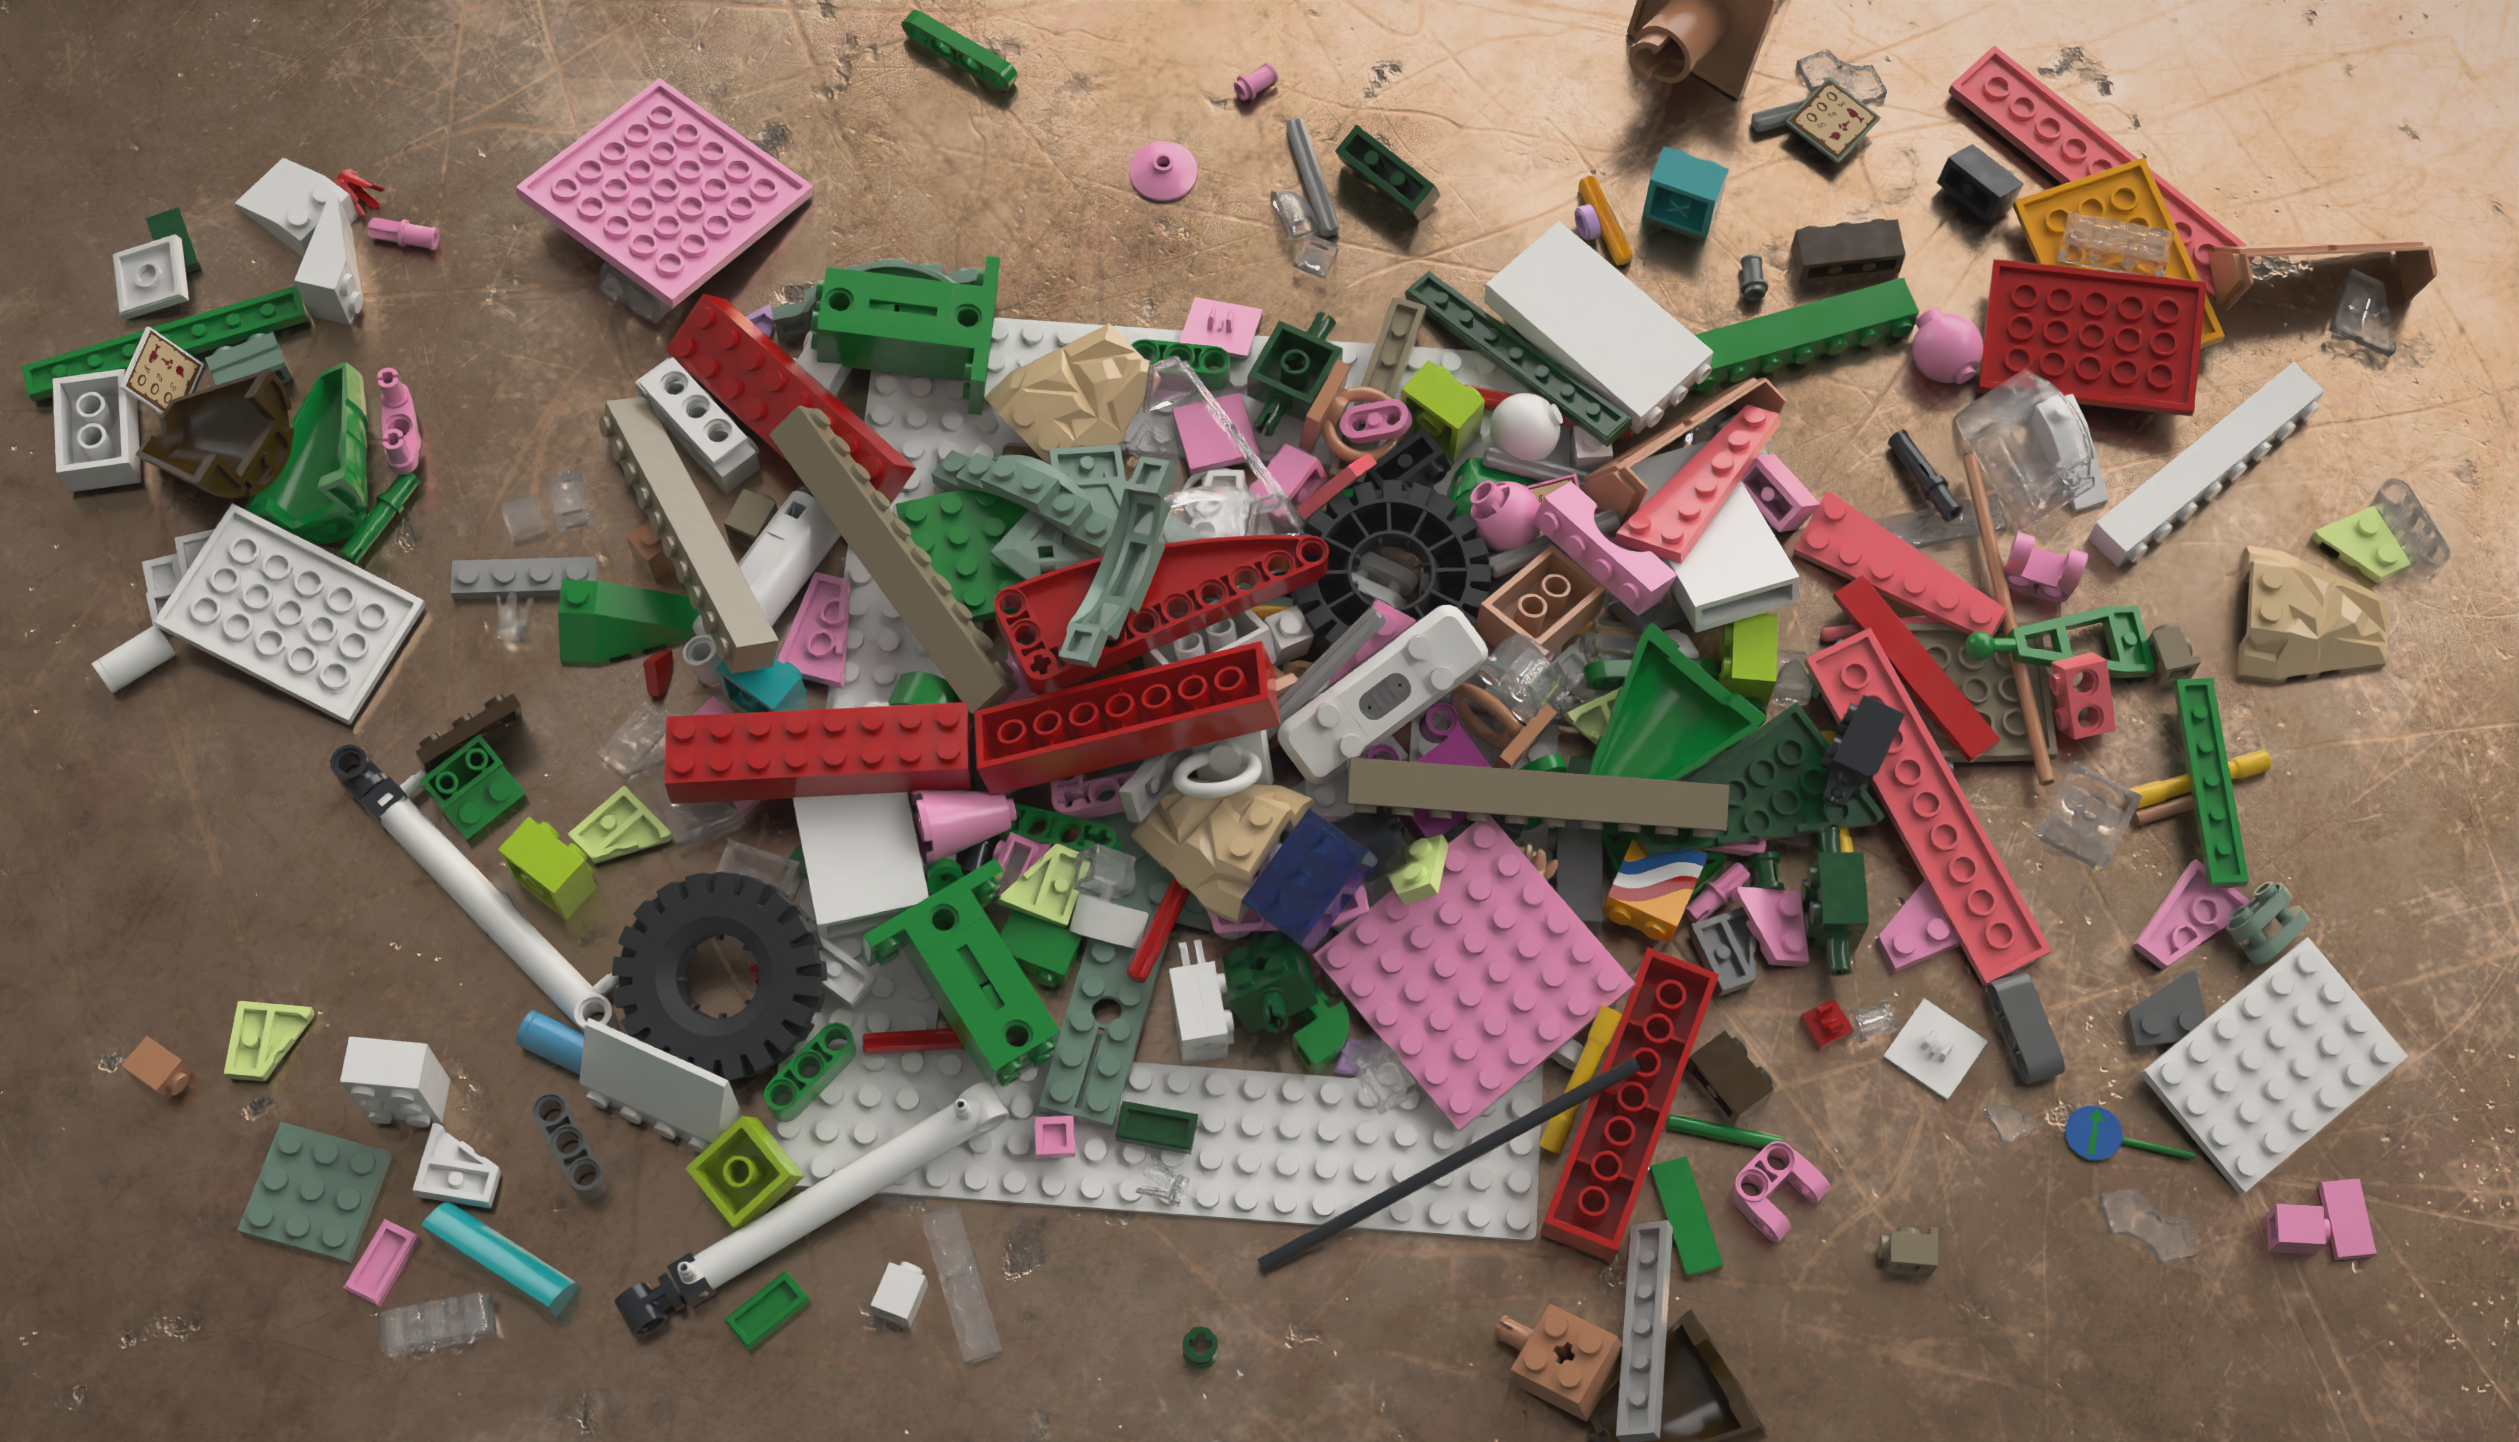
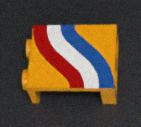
(1653, 890)

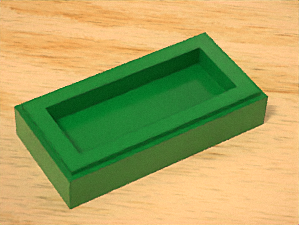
(767, 1310)

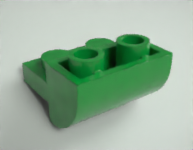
(472, 787)

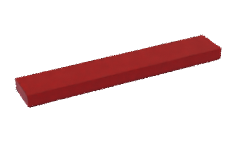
(1918, 669)

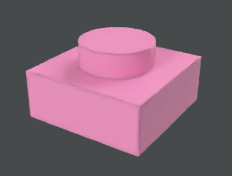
(1054, 1137)

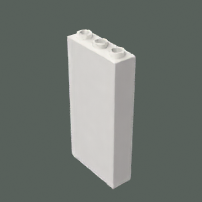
(1599, 326)
(1737, 561)
(860, 858)

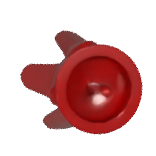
(354, 185)

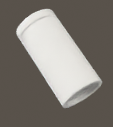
(134, 658)

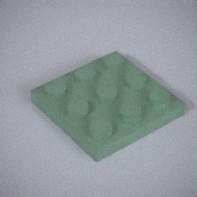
(315, 1193)

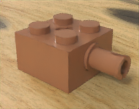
(1546, 1357)

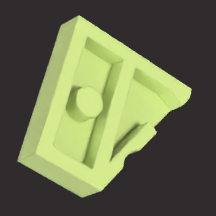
(2365, 544)
(619, 828)
(1423, 870)
(1046, 888)
(263, 1037)

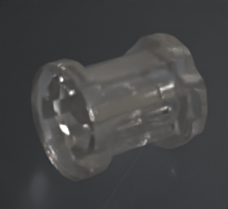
(1873, 1021)

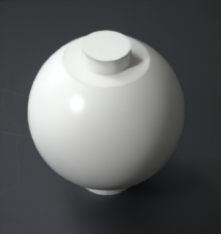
(1524, 427)

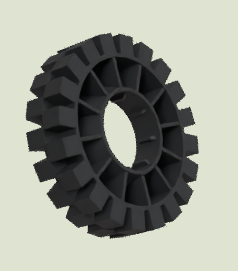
(1399, 520)
(671, 930)

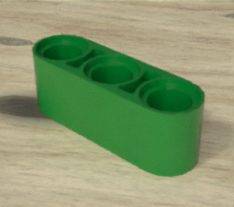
(1197, 356)
(808, 1089)

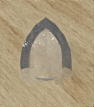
(1294, 214)

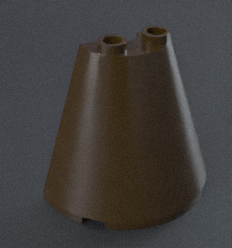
(226, 436)
(1699, 1394)

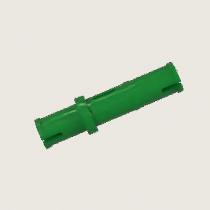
(386, 508)

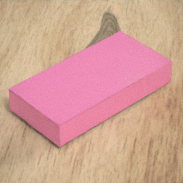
(2348, 1219)
(382, 1263)

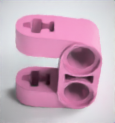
(2043, 572)
(1798, 1173)

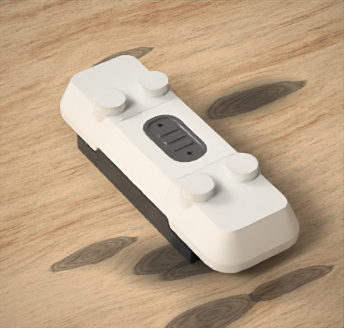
(1382, 693)

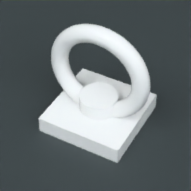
(1233, 761)

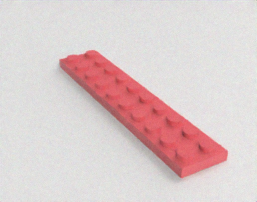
(2072, 145)
(1934, 816)

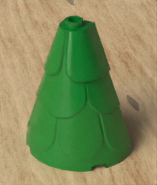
(325, 478)
(1669, 716)

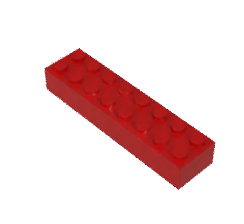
(766, 385)
(1126, 718)
(817, 753)
(1628, 1118)

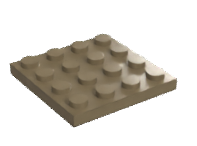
(1990, 690)

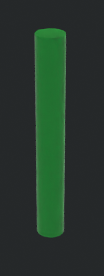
(1720, 1131)

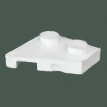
(455, 1172)

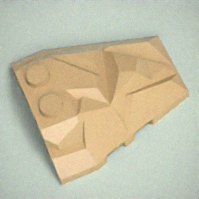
(1075, 394)
(2307, 620)
(1219, 841)

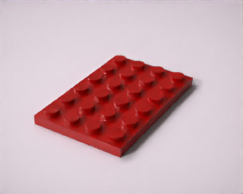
(2096, 334)

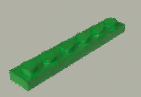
(2210, 783)

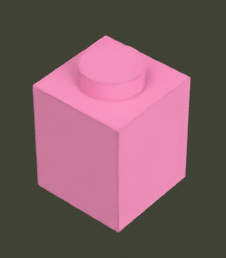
(2297, 1229)

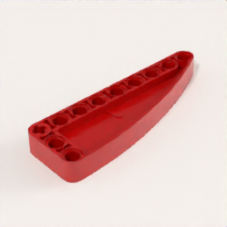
(1181, 582)

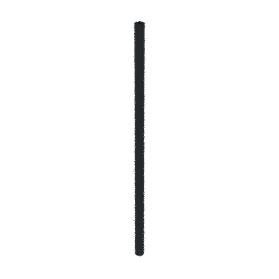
(1448, 1164)

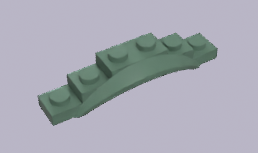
(796, 317)
(1033, 486)
(1126, 565)

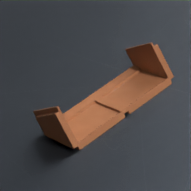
(2234, 277)
(1621, 489)

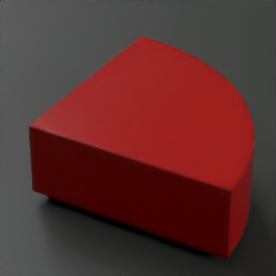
(658, 672)

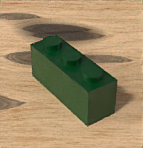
(1387, 173)

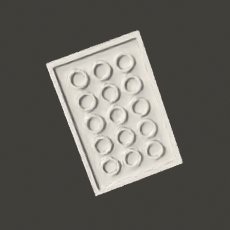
(290, 614)
(2273, 1065)

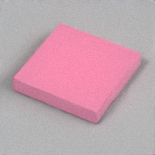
(1204, 441)

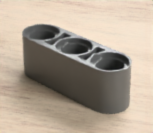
(2025, 1028)
(560, 1132)

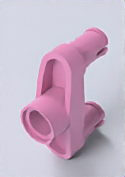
(398, 418)

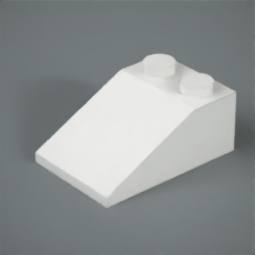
(291, 202)
(329, 269)

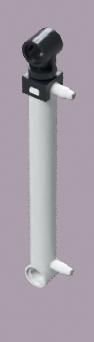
(521, 941)
(696, 1276)

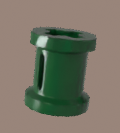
(1766, 870)
(1189, 1343)

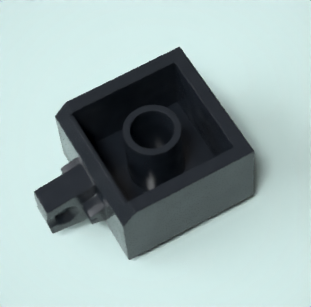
(1860, 751)

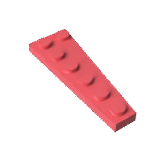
(1690, 500)
(1857, 546)

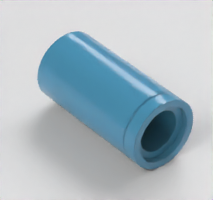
(551, 1040)

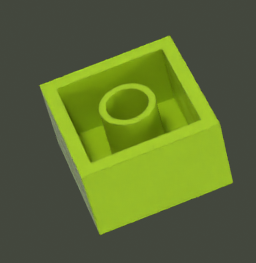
(1444, 409)
(1750, 656)
(548, 866)
(745, 1171)

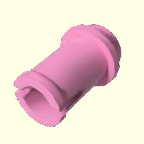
(1249, 85)

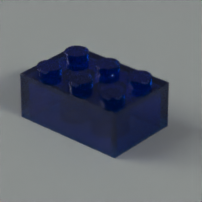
(1310, 880)

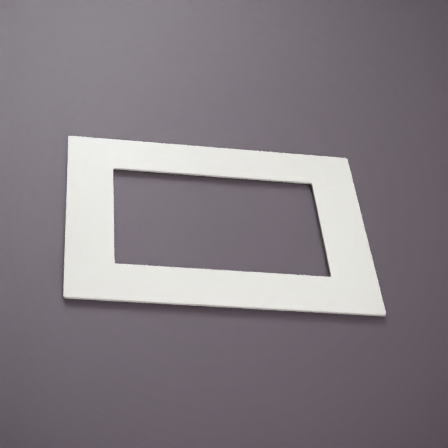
(1262, 1140)

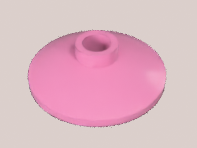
(1163, 183)

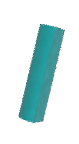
(500, 1258)

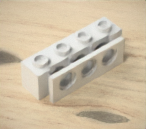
(699, 424)

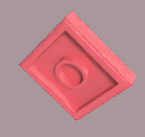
(1336, 485)

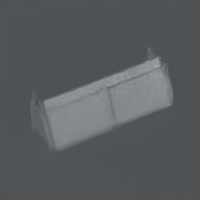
(1174, 381)

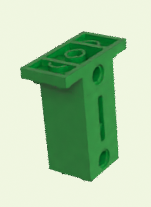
(908, 325)
(971, 975)

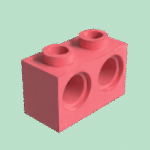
(2091, 692)

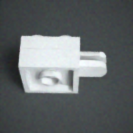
(1198, 1006)

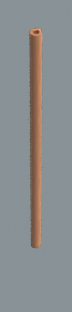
(2009, 622)

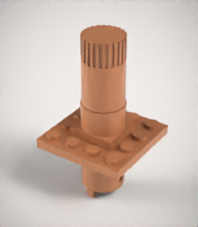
(1699, 36)

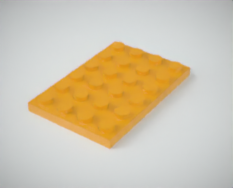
(2118, 194)

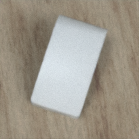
(1108, 921)

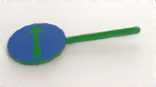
(2097, 1135)

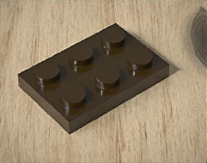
(498, 713)

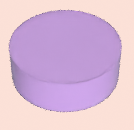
(1587, 222)

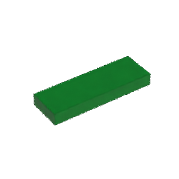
(1687, 1216)

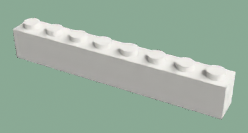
(2205, 465)

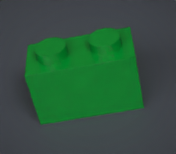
(1042, 948)

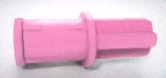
(403, 233)
(1716, 893)

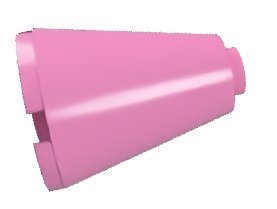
(958, 820)

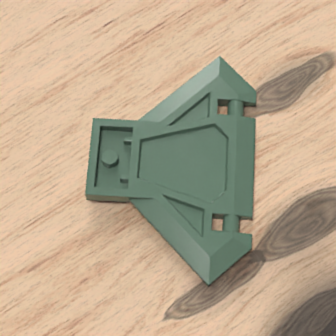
(1100, 476)

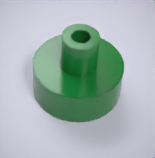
(942, 874)

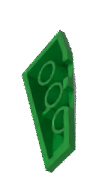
(616, 620)

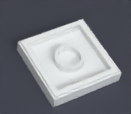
(150, 277)

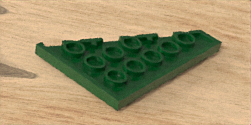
(1771, 790)

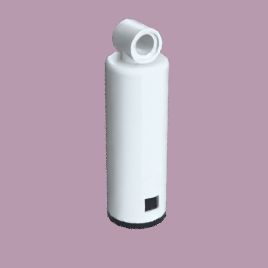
(774, 569)

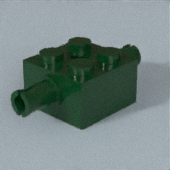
(1292, 371)
(1835, 901)
(1269, 981)

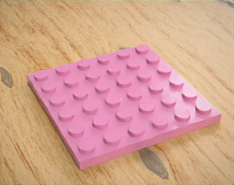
(664, 192)
(1475, 977)

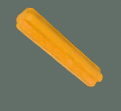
(1609, 226)

